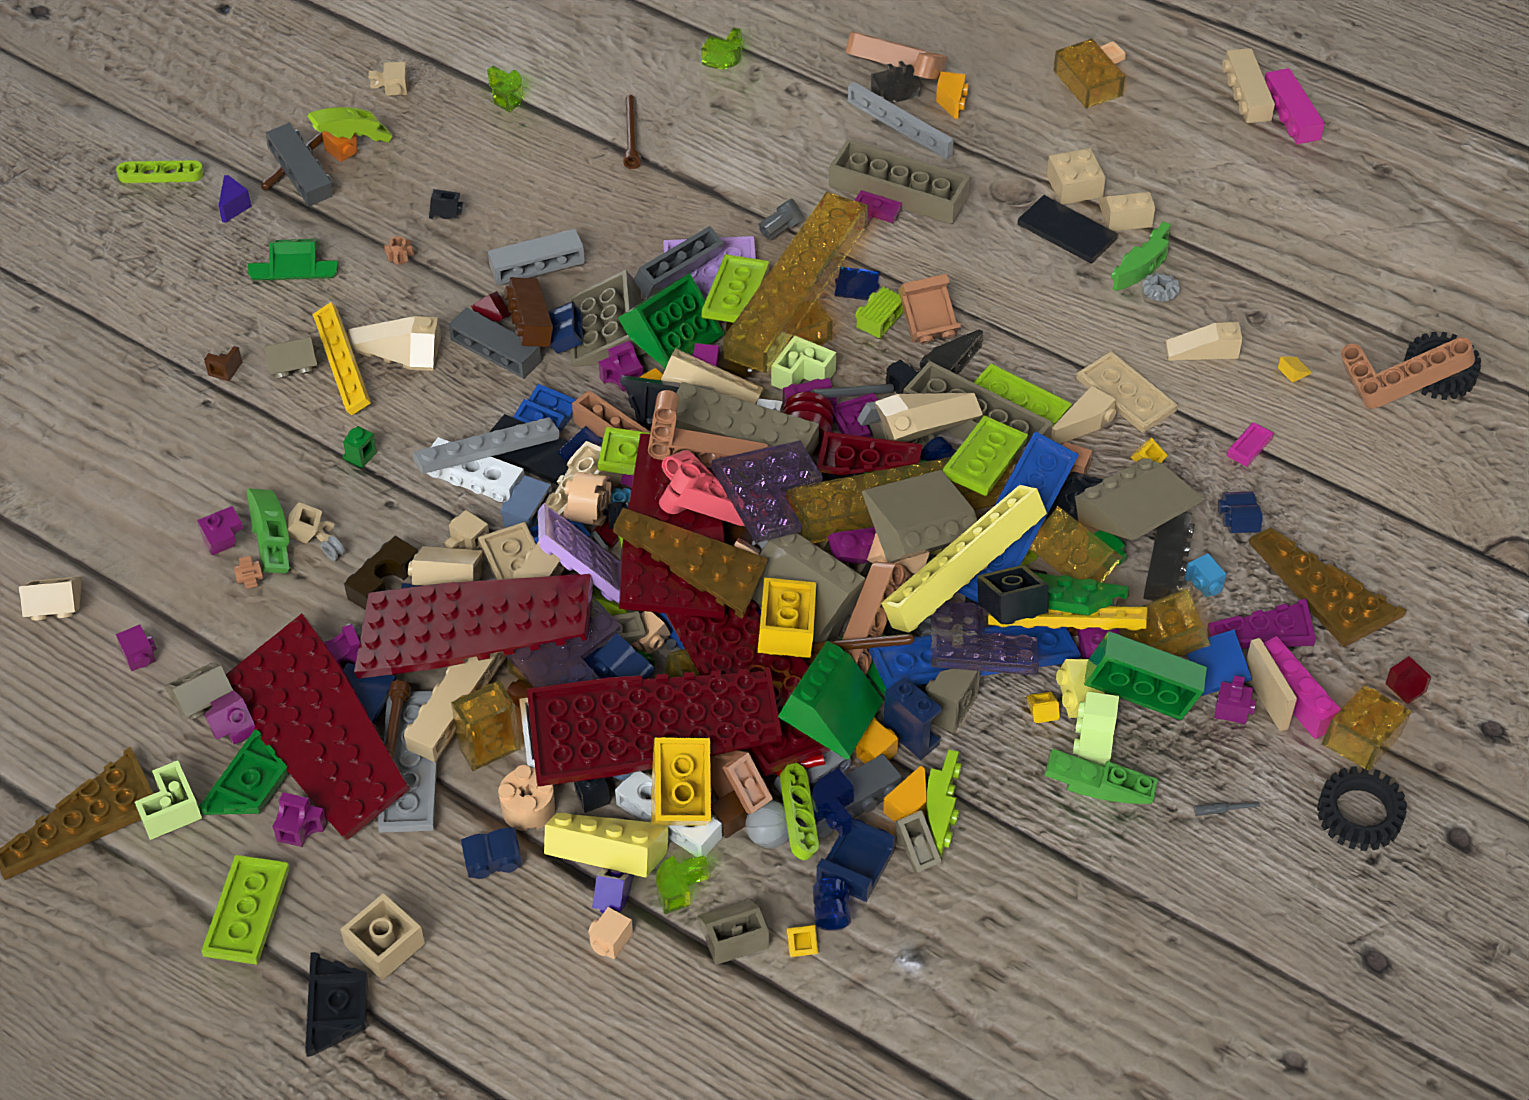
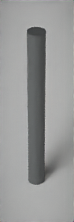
(854, 390)

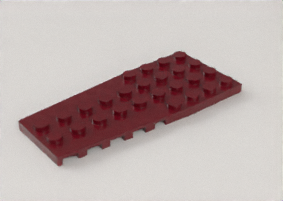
(650, 584)
(462, 620)
(733, 645)
(612, 722)
(318, 726)

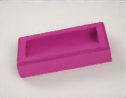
(1250, 444)

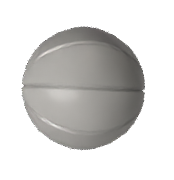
(768, 825)

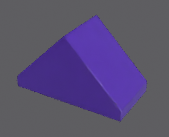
(233, 199)

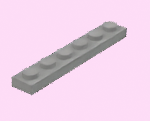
(900, 120)
(485, 445)

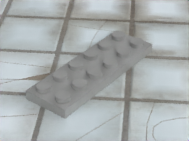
(417, 806)

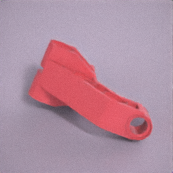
(695, 489)

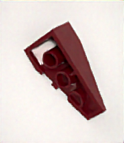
(859, 454)

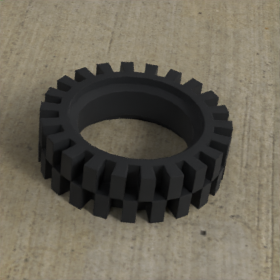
(1449, 385)
(1354, 833)

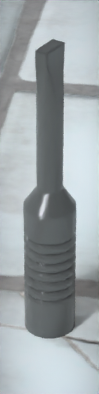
(1219, 808)

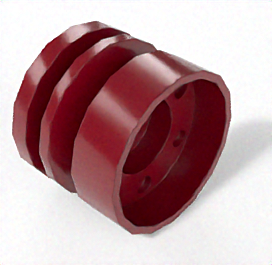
(811, 408)

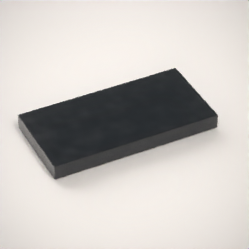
(1067, 229)
(539, 459)

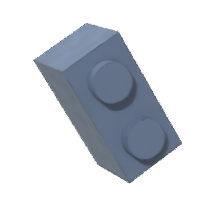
(525, 502)

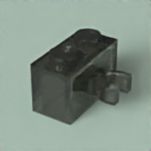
(896, 83)

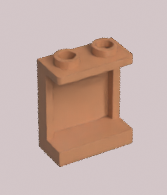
(928, 309)
(738, 773)

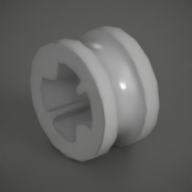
(332, 548)

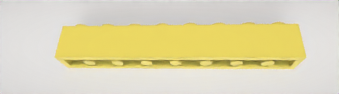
(964, 558)

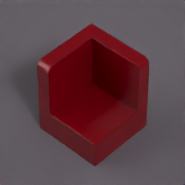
(492, 307)
(1408, 680)

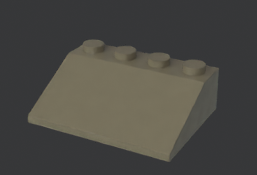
(600, 311)
(1135, 500)
(918, 515)
(800, 560)

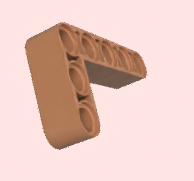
(925, 63)
(1407, 376)
(668, 440)
(868, 615)

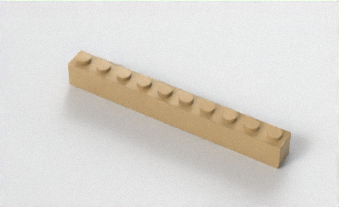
(435, 718)

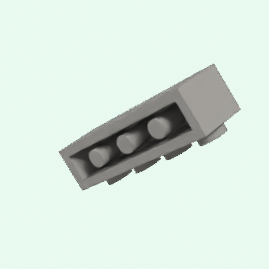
(536, 256)

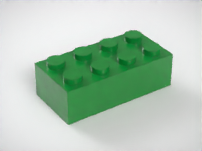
(1145, 675)

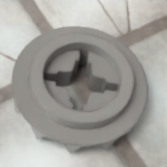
(1157, 292)

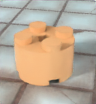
(587, 498)
(523, 802)

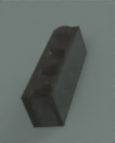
(1167, 557)

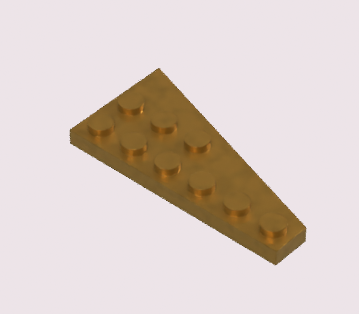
(699, 560)
(1331, 594)
(81, 817)

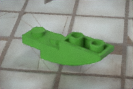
(1142, 260)
(271, 530)
(1101, 782)

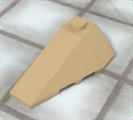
(406, 341)
(919, 415)
(583, 460)

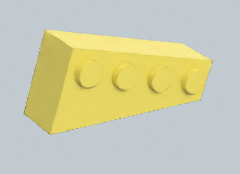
(607, 842)

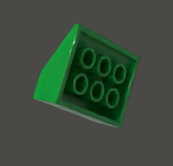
(671, 321)
(833, 701)

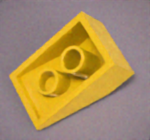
(787, 617)
(681, 782)

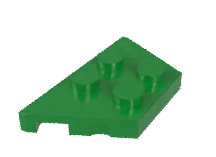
(1080, 595)
(247, 780)

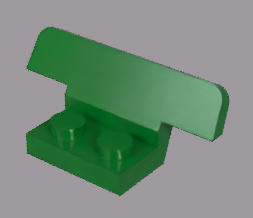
(293, 260)

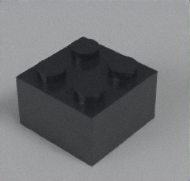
(1012, 594)

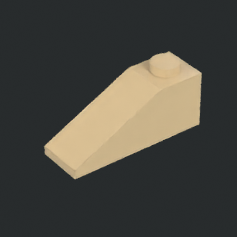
(1209, 342)
(1085, 416)

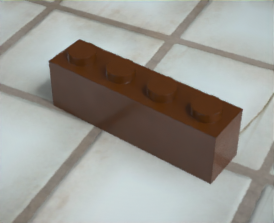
(529, 311)

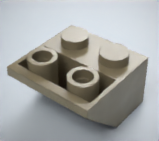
(734, 931)

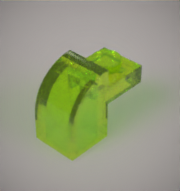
(723, 53)
(506, 88)
(674, 879)

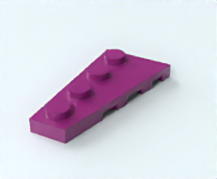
(852, 545)
(1289, 623)

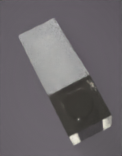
(955, 353)

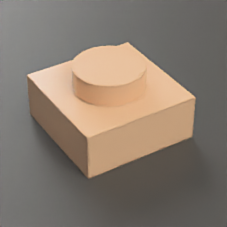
(1114, 52)

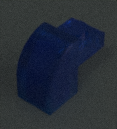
(829, 799)

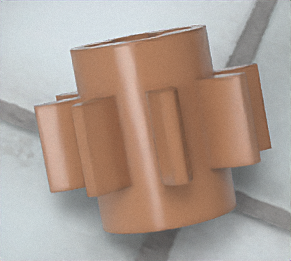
(398, 250)
(248, 572)

